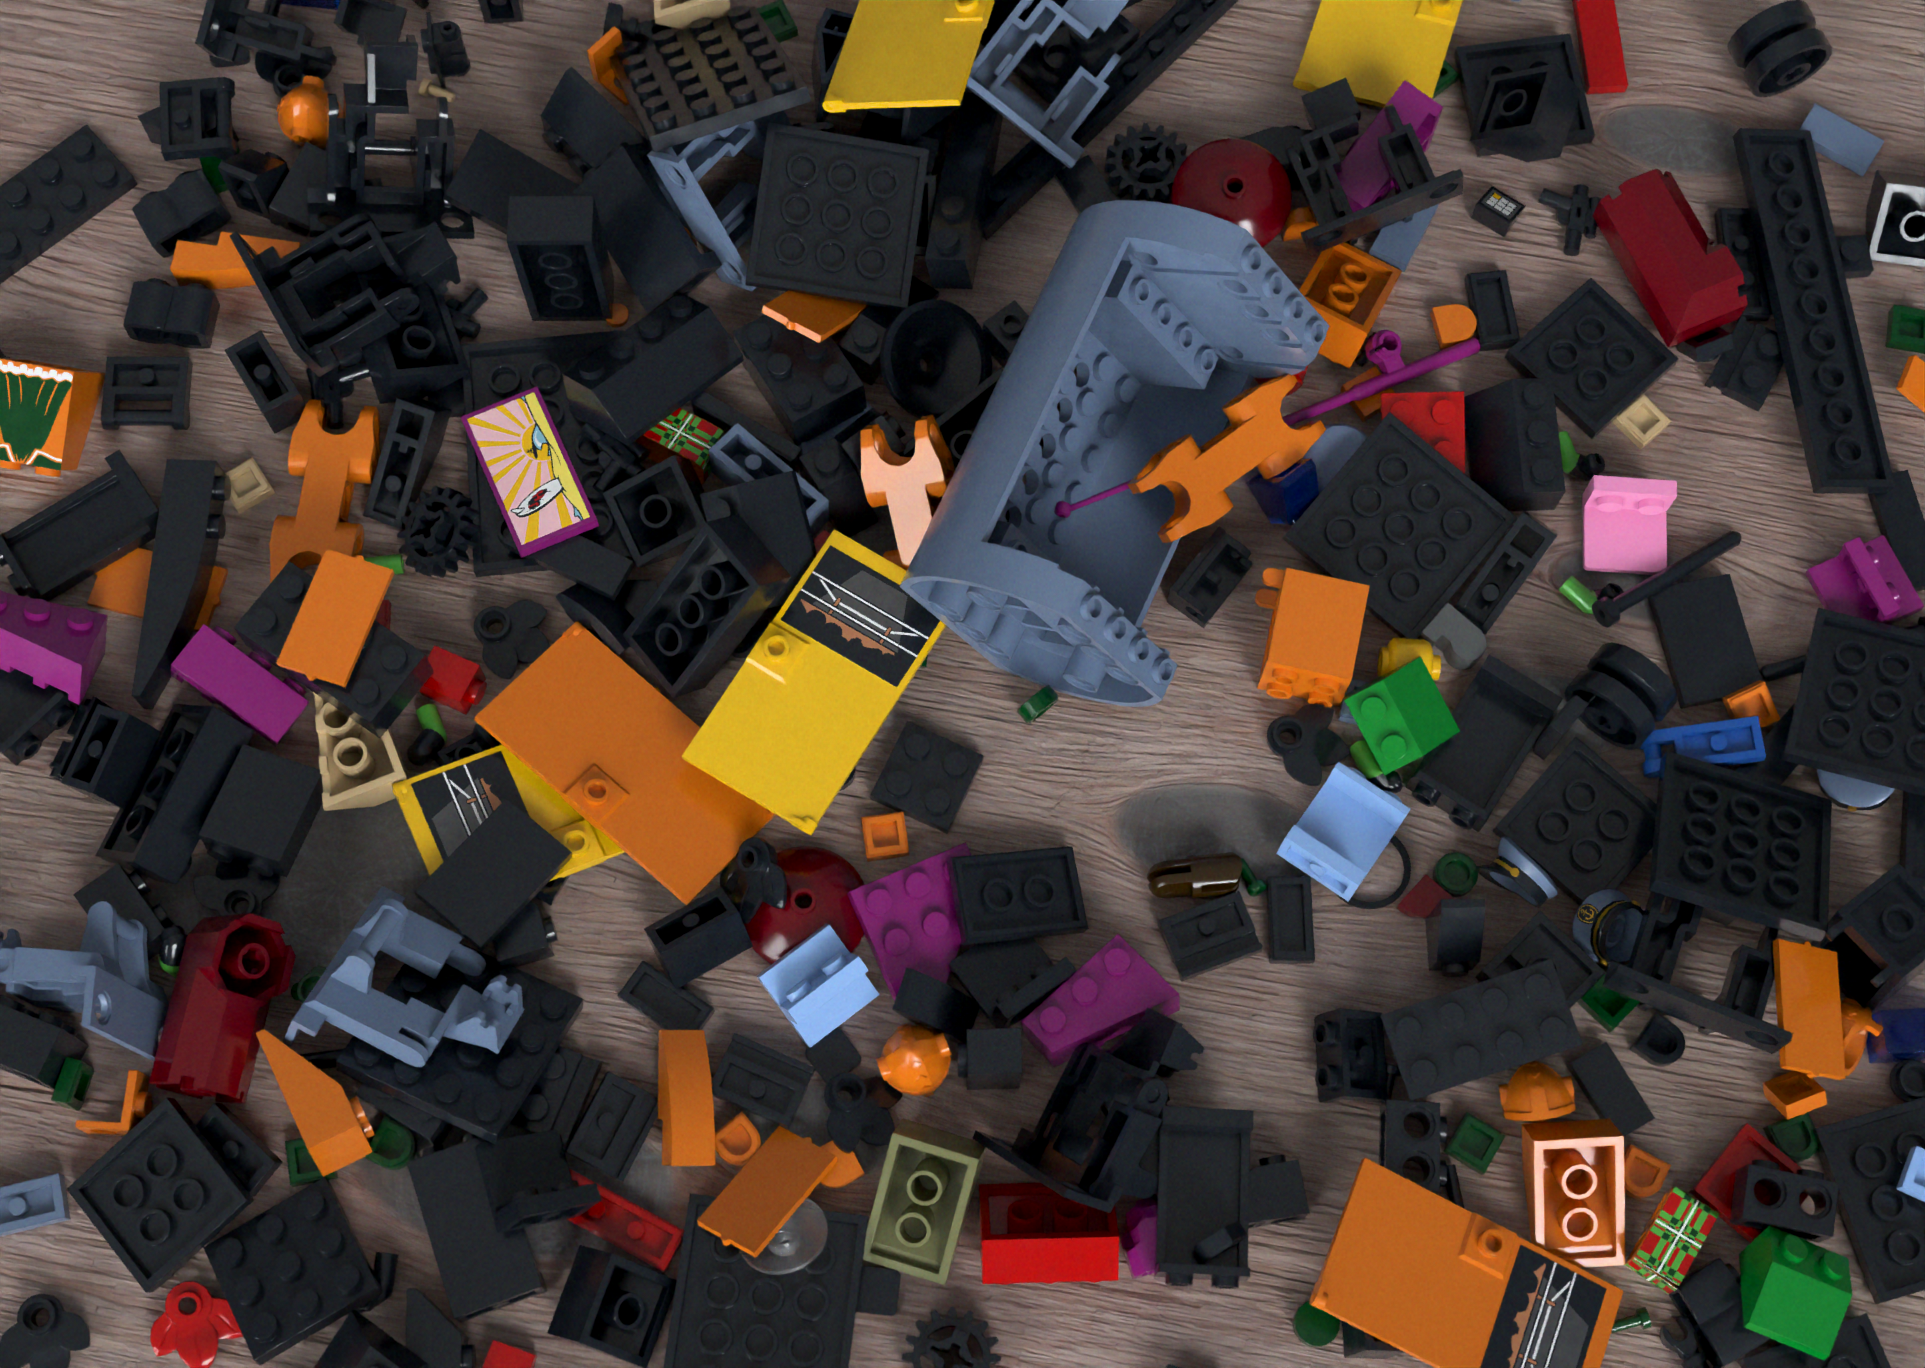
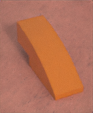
(221, 264)
(685, 1099)

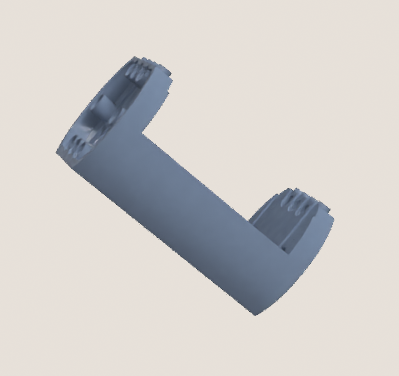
(1164, 329)

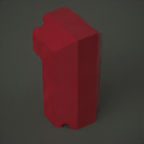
(1670, 258)
(219, 1005)

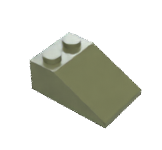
(922, 1200)

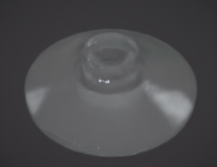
(807, 1236)

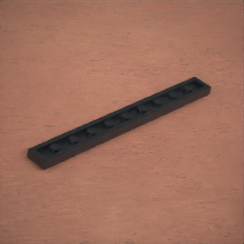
(1129, 78)

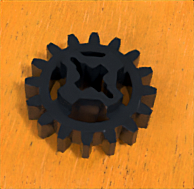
(1146, 162)
(438, 532)
(963, 1329)

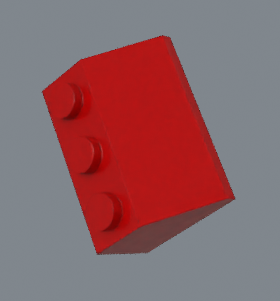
(1043, 1237)

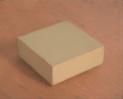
(1641, 421)
(248, 485)

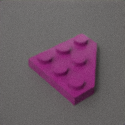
(911, 919)

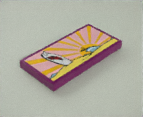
(529, 472)

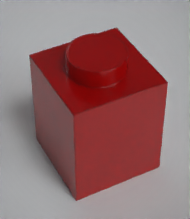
(454, 681)

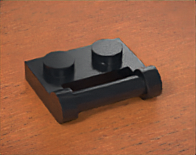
(184, 120)
(147, 381)

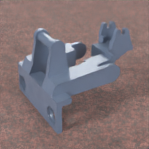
(1008, 46)
(732, 220)
(98, 978)
(415, 1029)

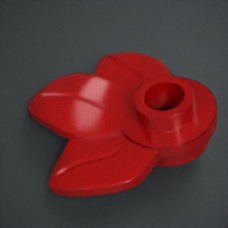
(193, 1333)

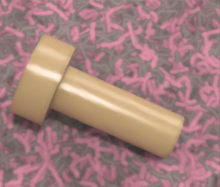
(427, 88)

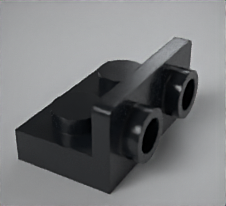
(1350, 1056)

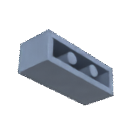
(742, 458)

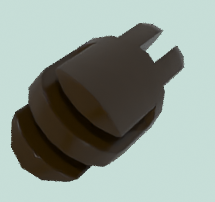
(1196, 876)

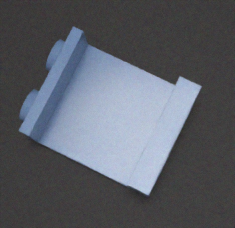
(1343, 831)

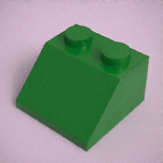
(1401, 715)
(1794, 1291)

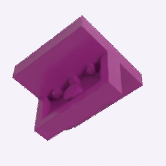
(1865, 583)

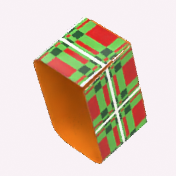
(685, 437)
(1671, 1239)

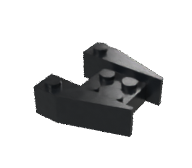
(828, 44)

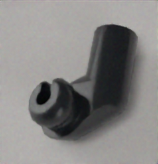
(385, 1271)

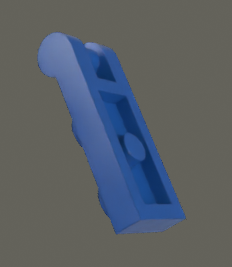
(1712, 742)

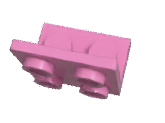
(1626, 524)

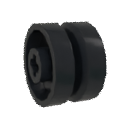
(1779, 48)
(1622, 695)

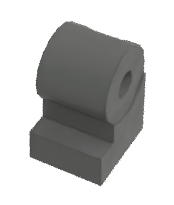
(1456, 638)

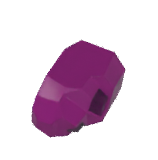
(1140, 1237)

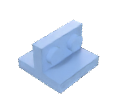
(818, 985)

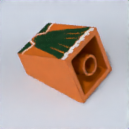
(45, 414)

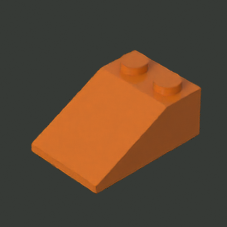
(1349, 295)
(328, 1122)
(1576, 1190)

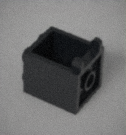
(1879, 938)

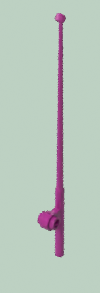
(1393, 374)

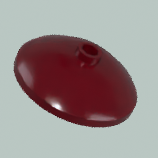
(1264, 184)
(826, 881)

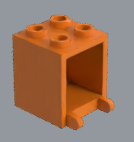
(1310, 635)

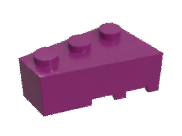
(1363, 169)
(51, 643)
(240, 683)
(1098, 1002)

